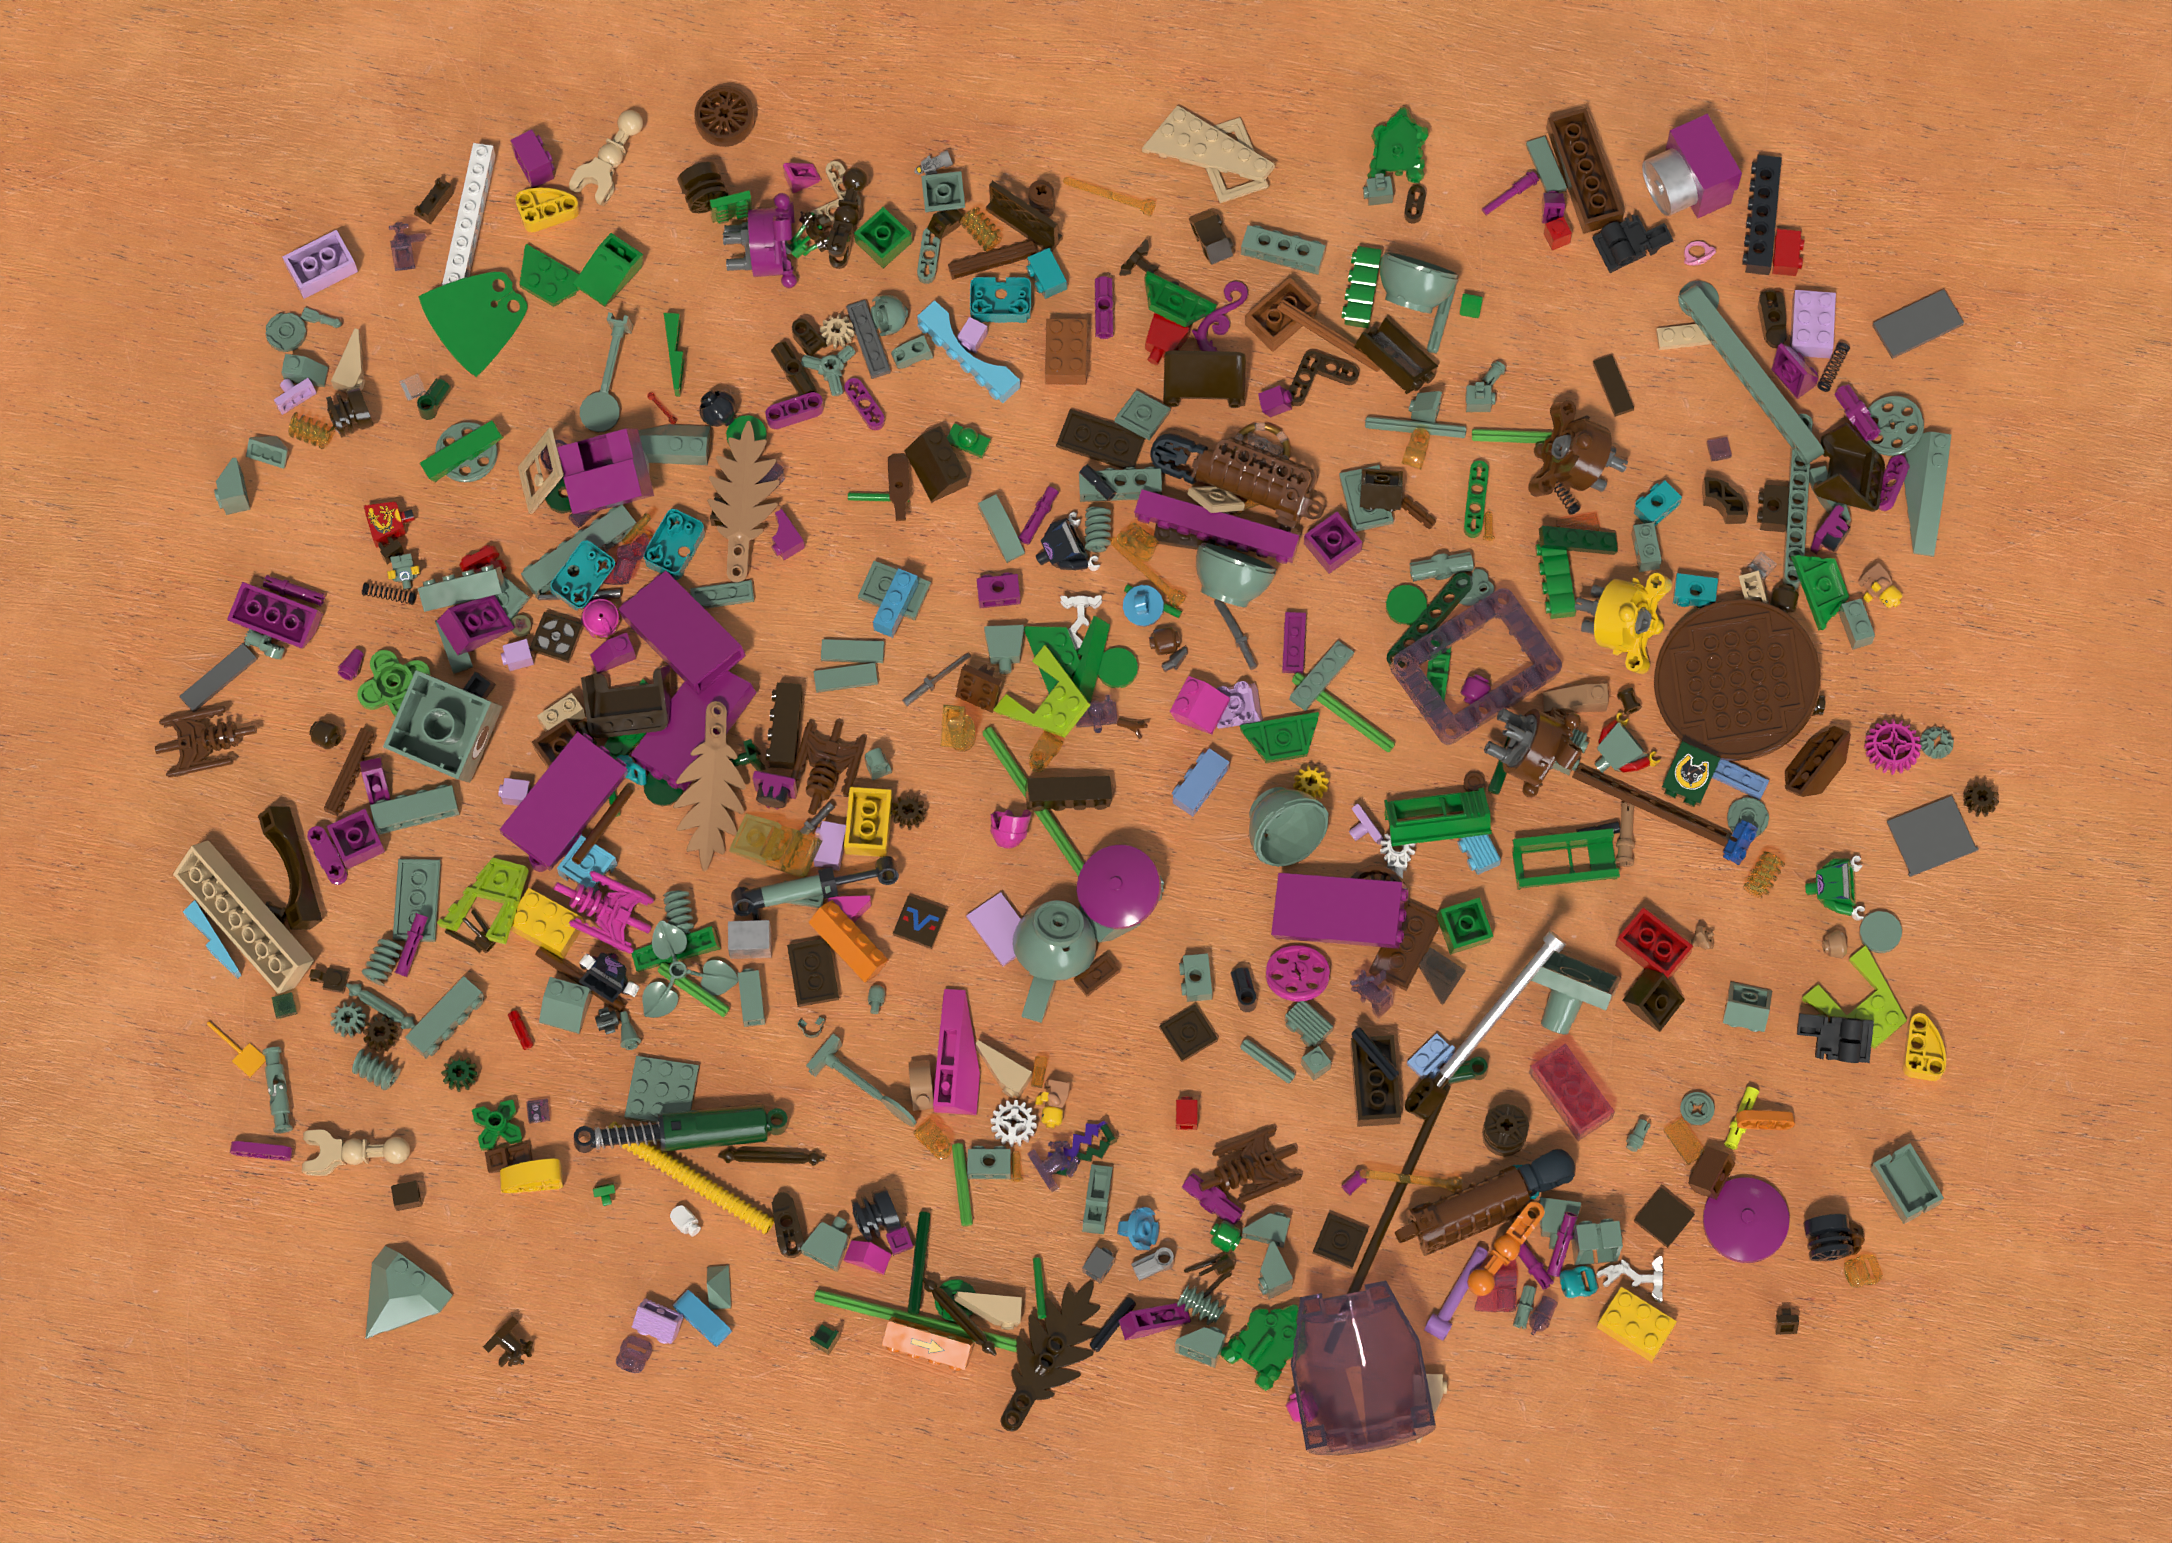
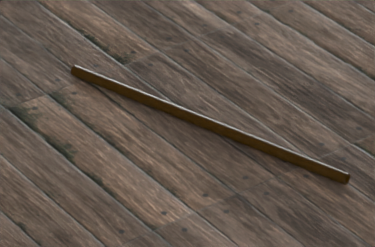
(1395, 1198)

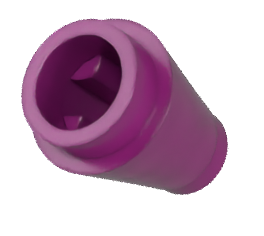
(350, 666)

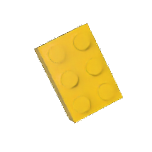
(868, 822)
(545, 923)
(1636, 1324)

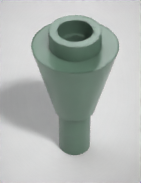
(629, 1037)

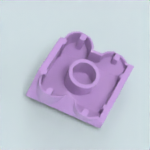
(1243, 706)

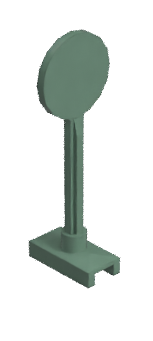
(600, 410)
(826, 1056)

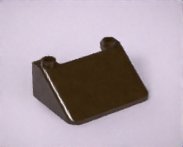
(1204, 376)
(1853, 470)
(627, 708)

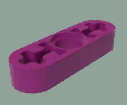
(866, 396)
(1890, 474)
(260, 1150)

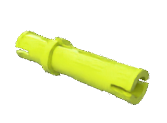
(1732, 1139)

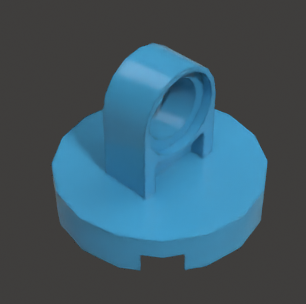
(1143, 605)
(1140, 1228)

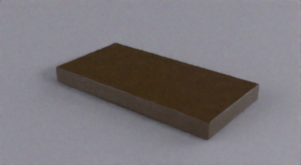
(1100, 440)

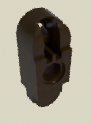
(1773, 332)
(783, 1209)

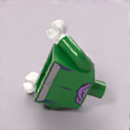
(1836, 886)

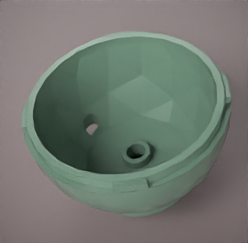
(1415, 282)
(1231, 574)
(1293, 826)
(1040, 943)

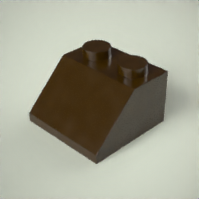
(1381, 489)
(1653, 999)

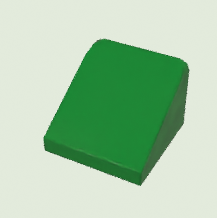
(1471, 305)

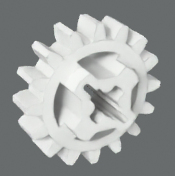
(1006, 1121)

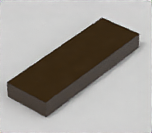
(1613, 385)

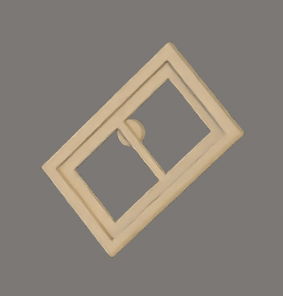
(1222, 194)
(545, 486)

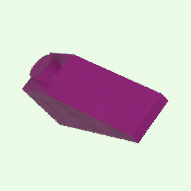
(1153, 1320)

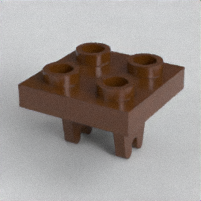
(979, 687)

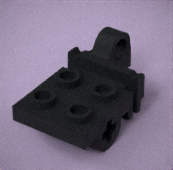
(1627, 242)
(1840, 1038)

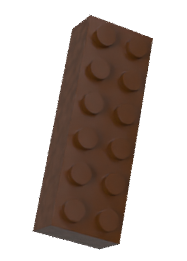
(1584, 170)

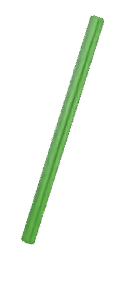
(1044, 816)
(887, 1312)

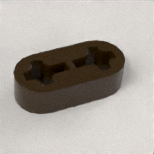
(1410, 203)

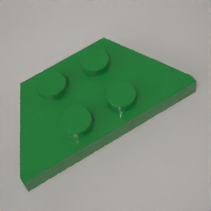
(546, 277)
(1175, 302)
(1822, 586)
(1061, 646)
(1282, 737)

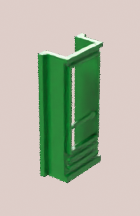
(1473, 822)
(1599, 851)

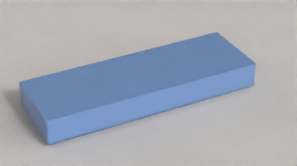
(1740, 779)

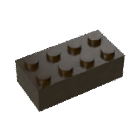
(1374, 1093)

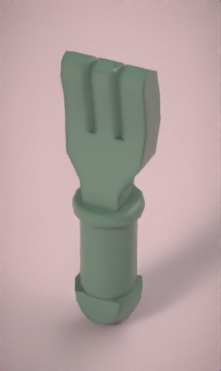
(313, 316)

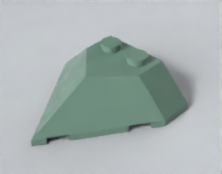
(401, 1293)

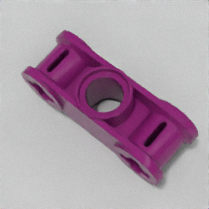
(327, 855)

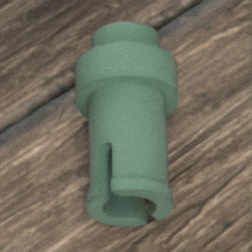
(1635, 1140)

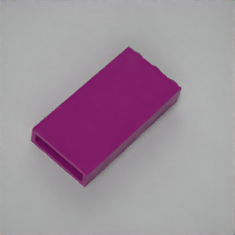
(681, 632)
(669, 750)
(564, 800)
(1339, 910)

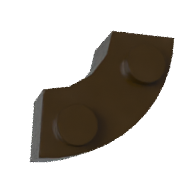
(1213, 240)
(1725, 500)

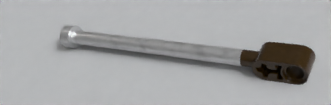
(1432, 1092)

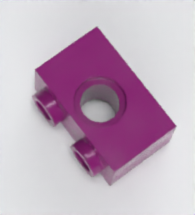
(1008, 596)

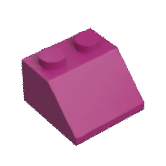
(1199, 705)

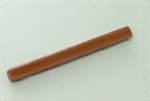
(1325, 333)

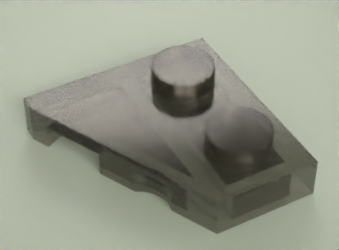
(1440, 974)

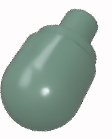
(876, 998)

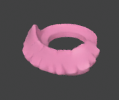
(1690, 260)

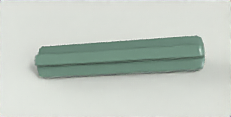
(1267, 1061)

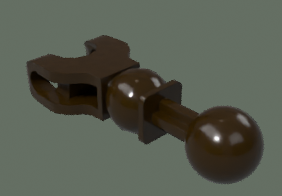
(846, 217)

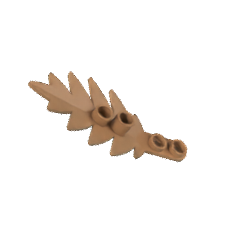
(742, 496)
(711, 790)

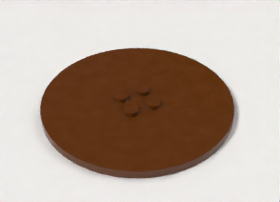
(1737, 679)

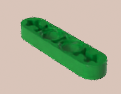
(1478, 499)

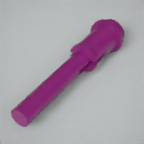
(1518, 187)

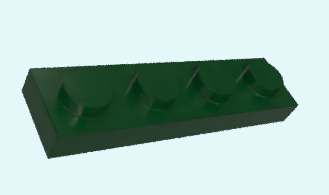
(1578, 540)

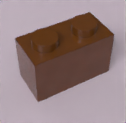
(1711, 1173)

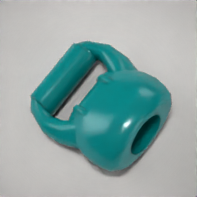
(631, 767)
(1573, 1285)

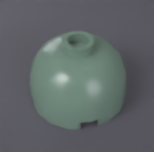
(888, 314)

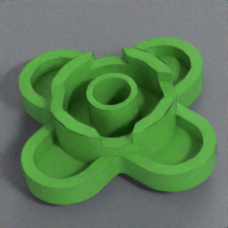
(387, 672)

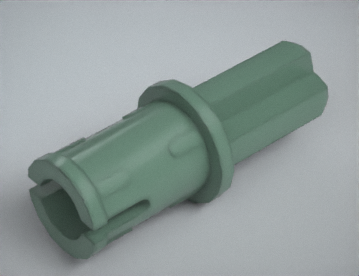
(1524, 1307)

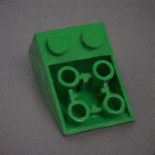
(609, 269)

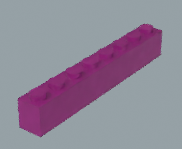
(1216, 526)

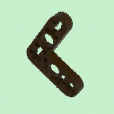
(1319, 368)

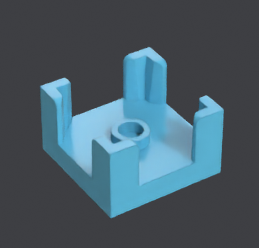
(596, 860)

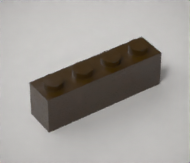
(785, 726)
(1068, 792)

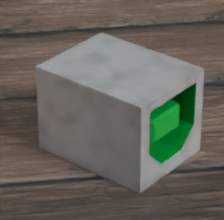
(749, 939)

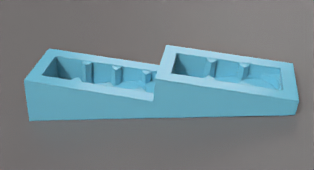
(214, 946)

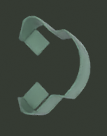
(818, 1021)

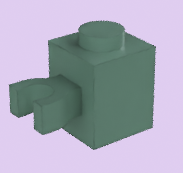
(1378, 190)
(1479, 398)

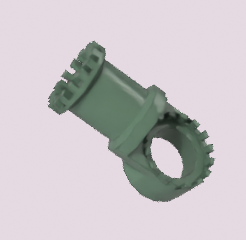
(264, 643)

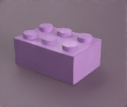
(320, 264)
(1813, 323)

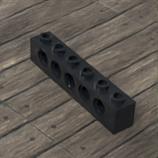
(1762, 262)

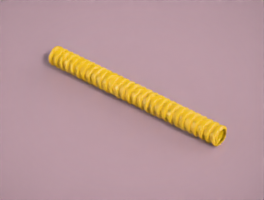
(701, 1184)

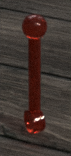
(651, 396)

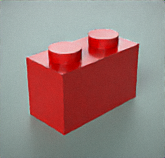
(1787, 252)

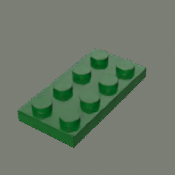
(730, 207)

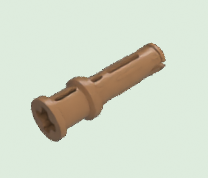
(1625, 844)

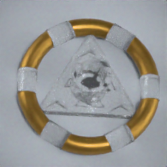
(1264, 443)

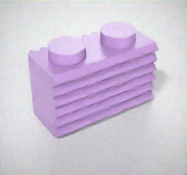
(657, 1321)

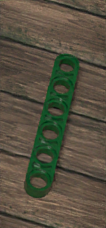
(1425, 618)

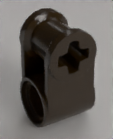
(810, 340)

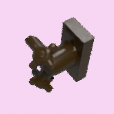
(512, 1346)

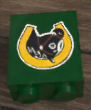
(1690, 774)

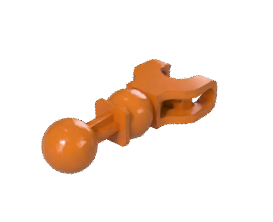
(1505, 1249)

